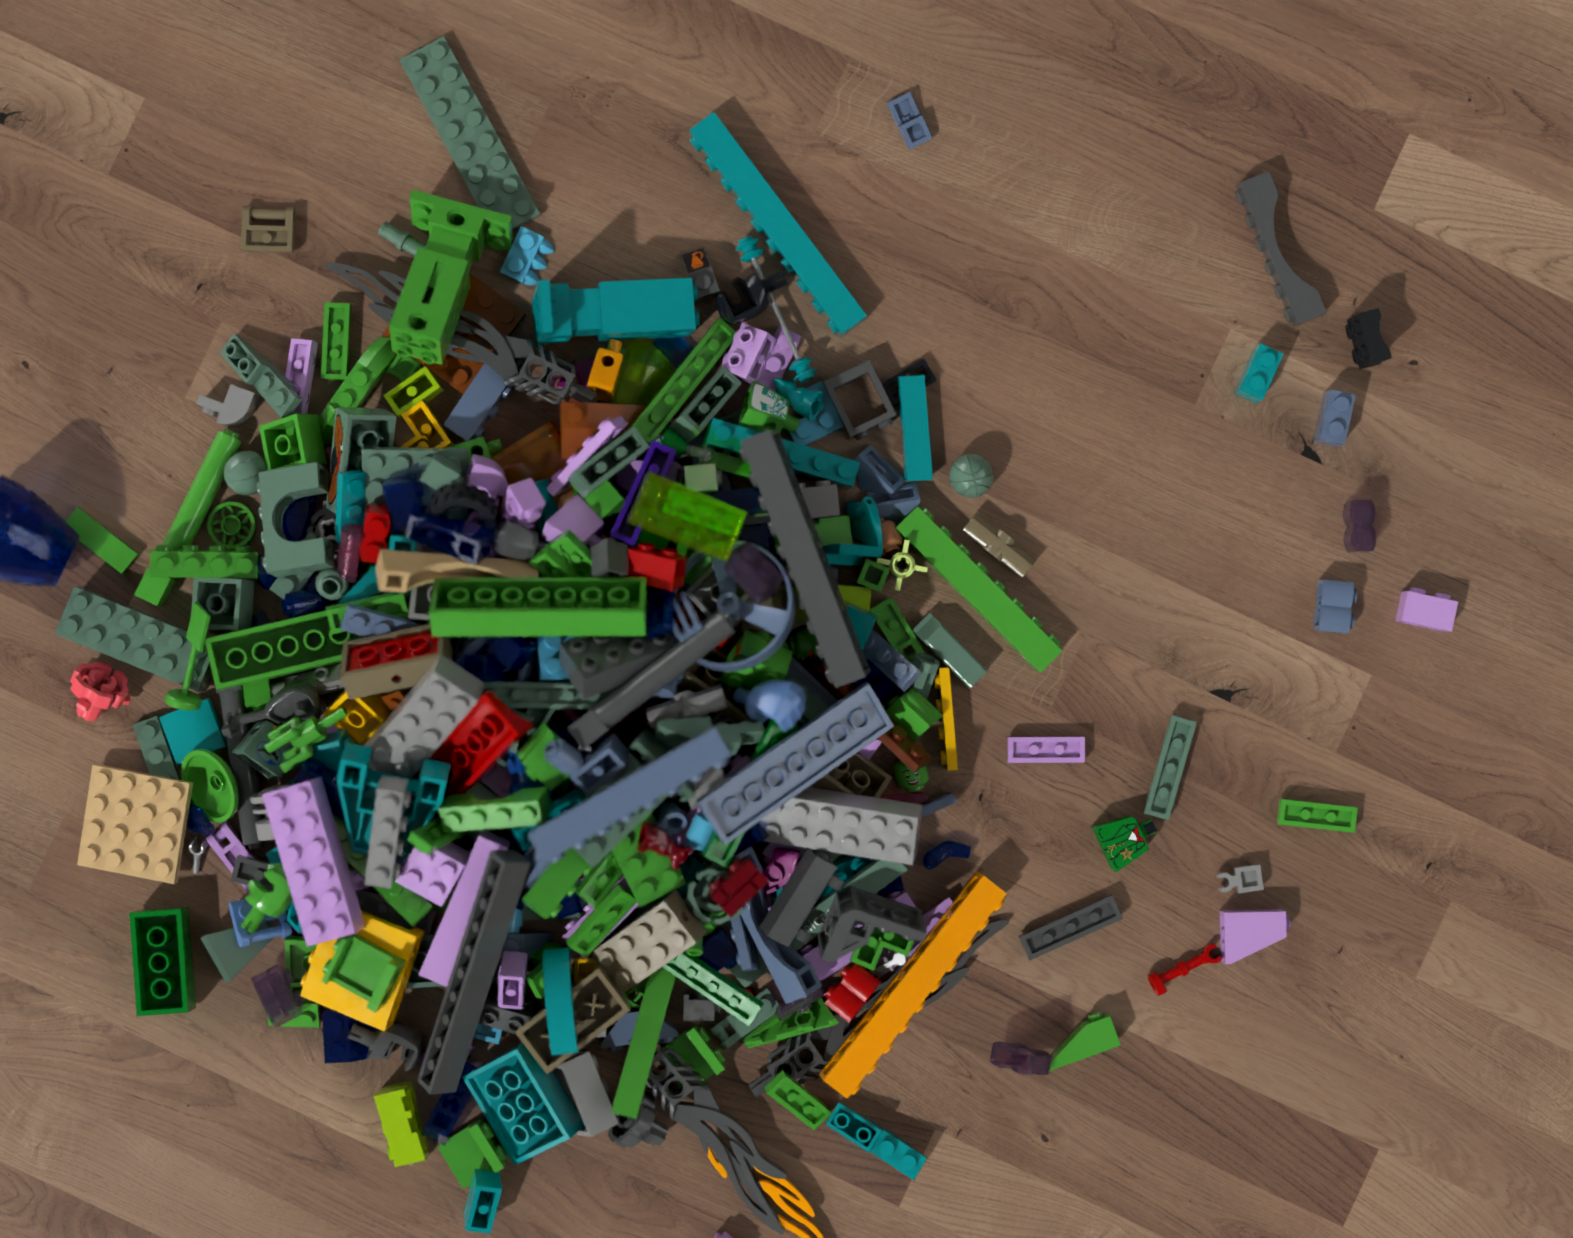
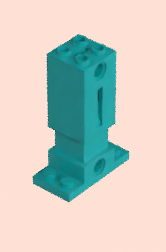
(615, 310)

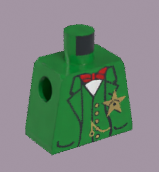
(1123, 840)

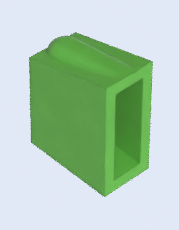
(913, 713)
(533, 758)

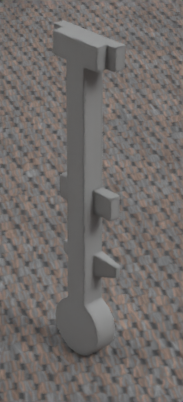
(898, 959)

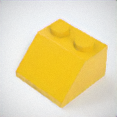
(363, 717)

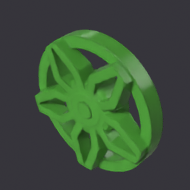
(231, 524)

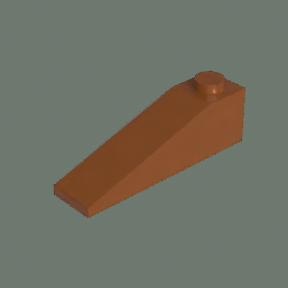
(582, 420)

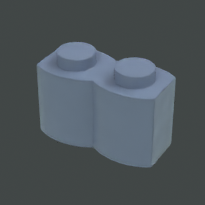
(1334, 606)

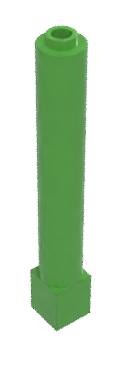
(192, 512)

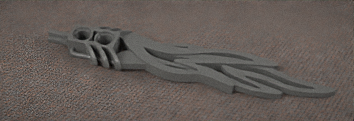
(507, 347)
(834, 1034)

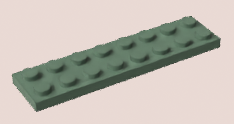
(468, 132)

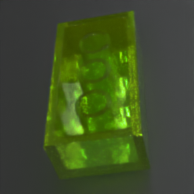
(686, 517)

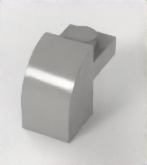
(235, 410)

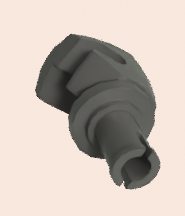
(516, 541)

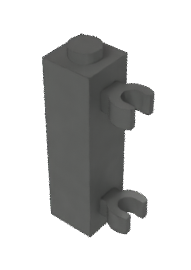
(799, 897)

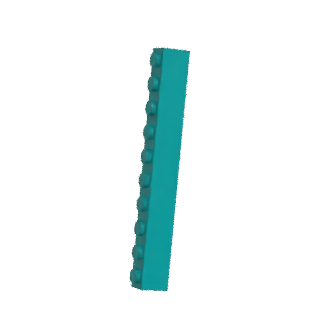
(777, 224)

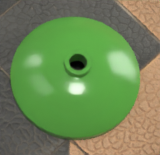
(213, 784)

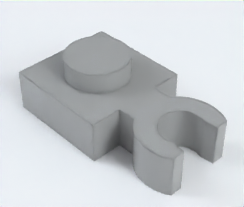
(1245, 878)

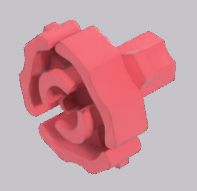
(98, 691)

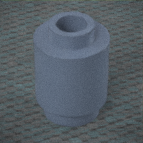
(563, 757)

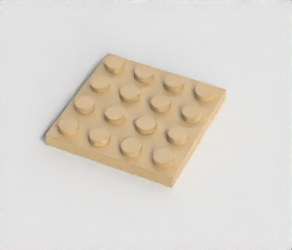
(135, 823)

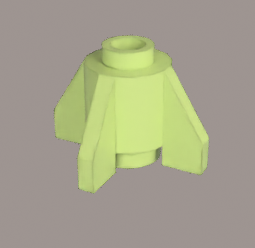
(910, 565)

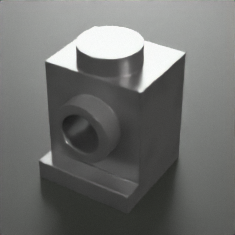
(699, 1008)

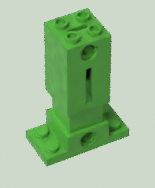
(440, 272)

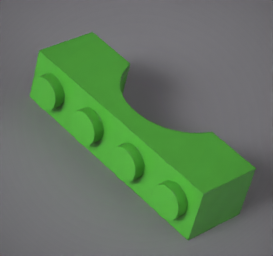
(520, 809)

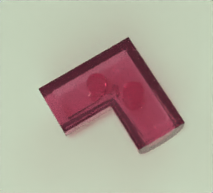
(349, 552)

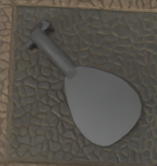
(292, 701)

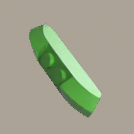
(358, 384)

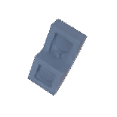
(909, 121)

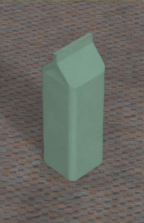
(950, 650)

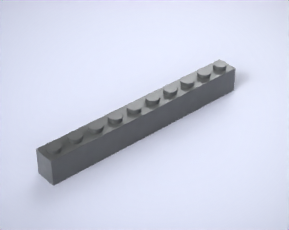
(473, 971)

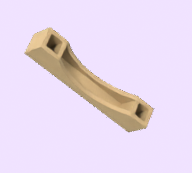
(406, 570)

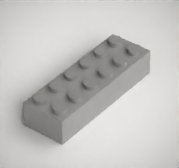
(424, 719)
(847, 825)

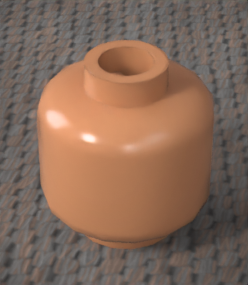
(891, 538)

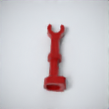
(1182, 968)

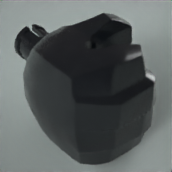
(753, 297)

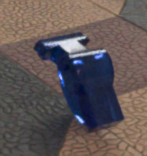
(199, 821)

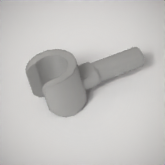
(197, 850)

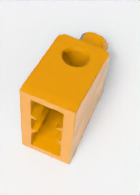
(604, 378)

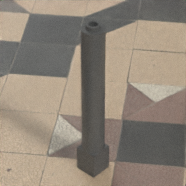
(651, 679)
(246, 777)

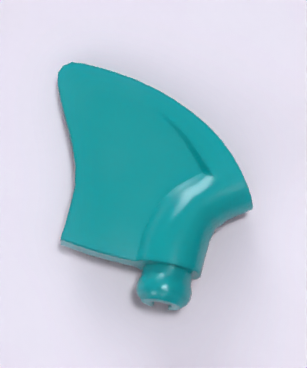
(865, 522)

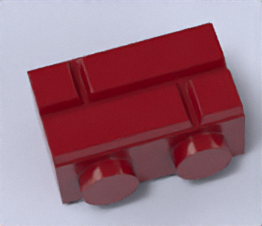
(737, 886)

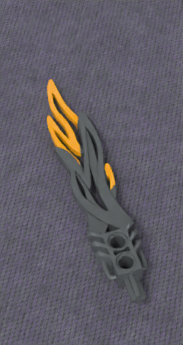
(706, 1108)

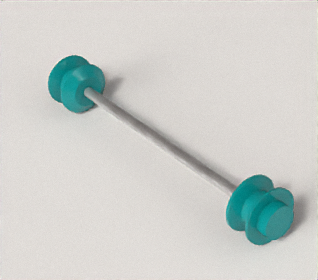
(801, 365)

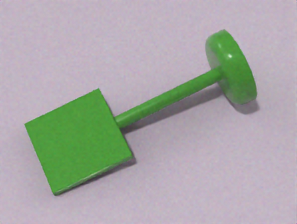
(196, 634)

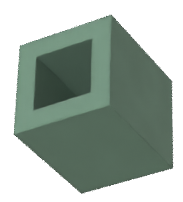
(441, 472)

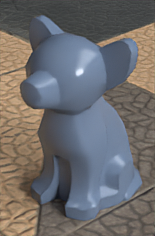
(670, 817)

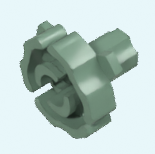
(701, 896)

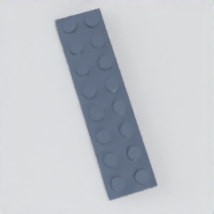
(794, 763)

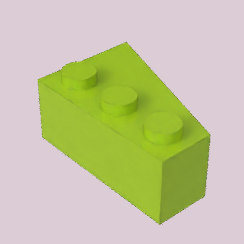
(401, 1123)

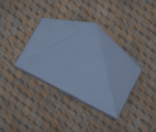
(876, 473)
(898, 504)

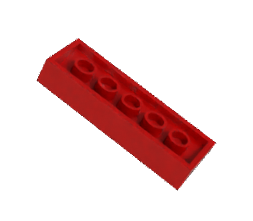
(478, 743)

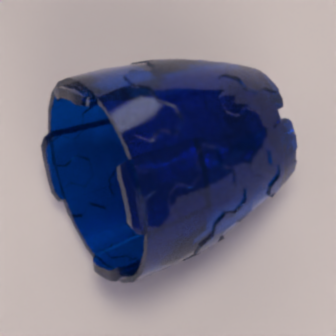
(32, 537)

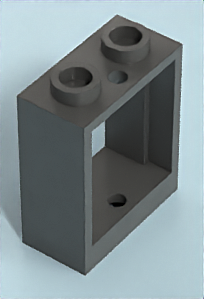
(848, 377)

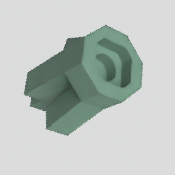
(928, 666)

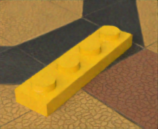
(946, 731)

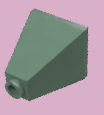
(228, 955)

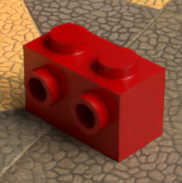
(660, 567)

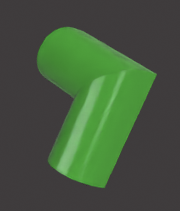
(869, 954)

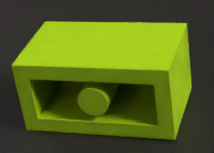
(414, 389)

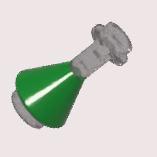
(674, 441)

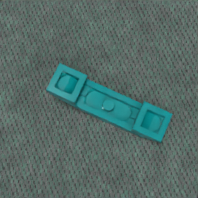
(559, 1001)

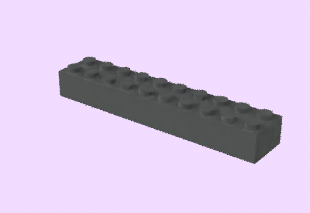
(805, 557)

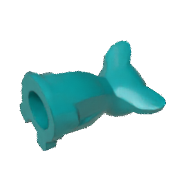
(802, 401)

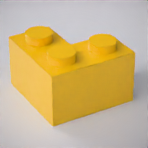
(426, 428)

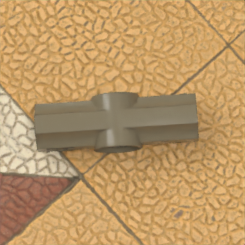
(999, 545)

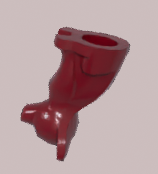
(657, 840)

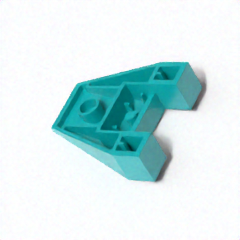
(359, 789)

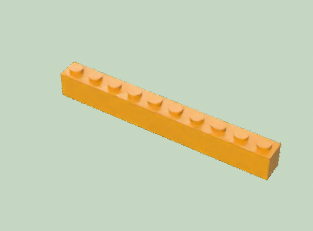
(912, 985)

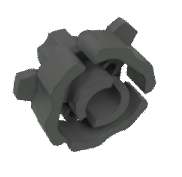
(645, 1127)

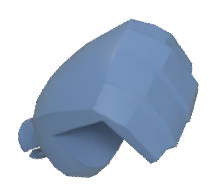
(774, 700)

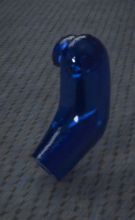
(943, 851)

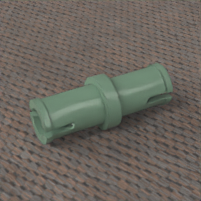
(401, 239)

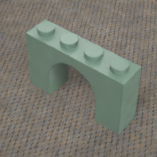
(277, 491)

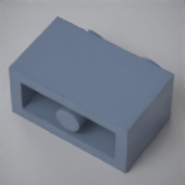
(1334, 418)

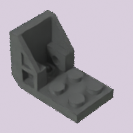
(858, 907)

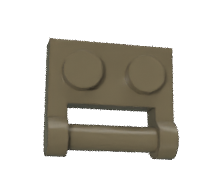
(268, 237)

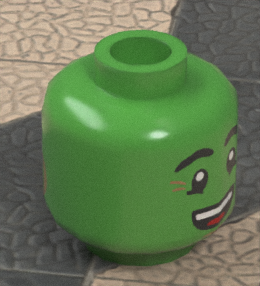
(907, 779)

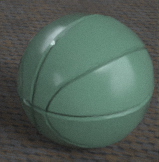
(242, 472)
(971, 475)

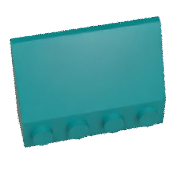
(523, 1103)

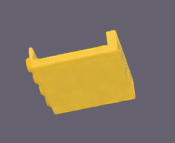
(388, 936)

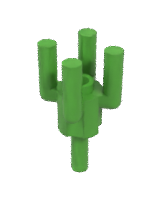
(302, 737)

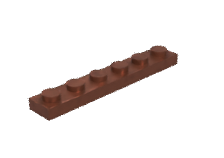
(895, 739)

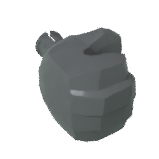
(381, 1042)

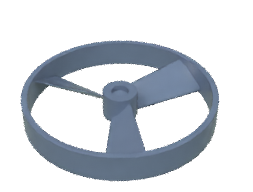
(771, 619)

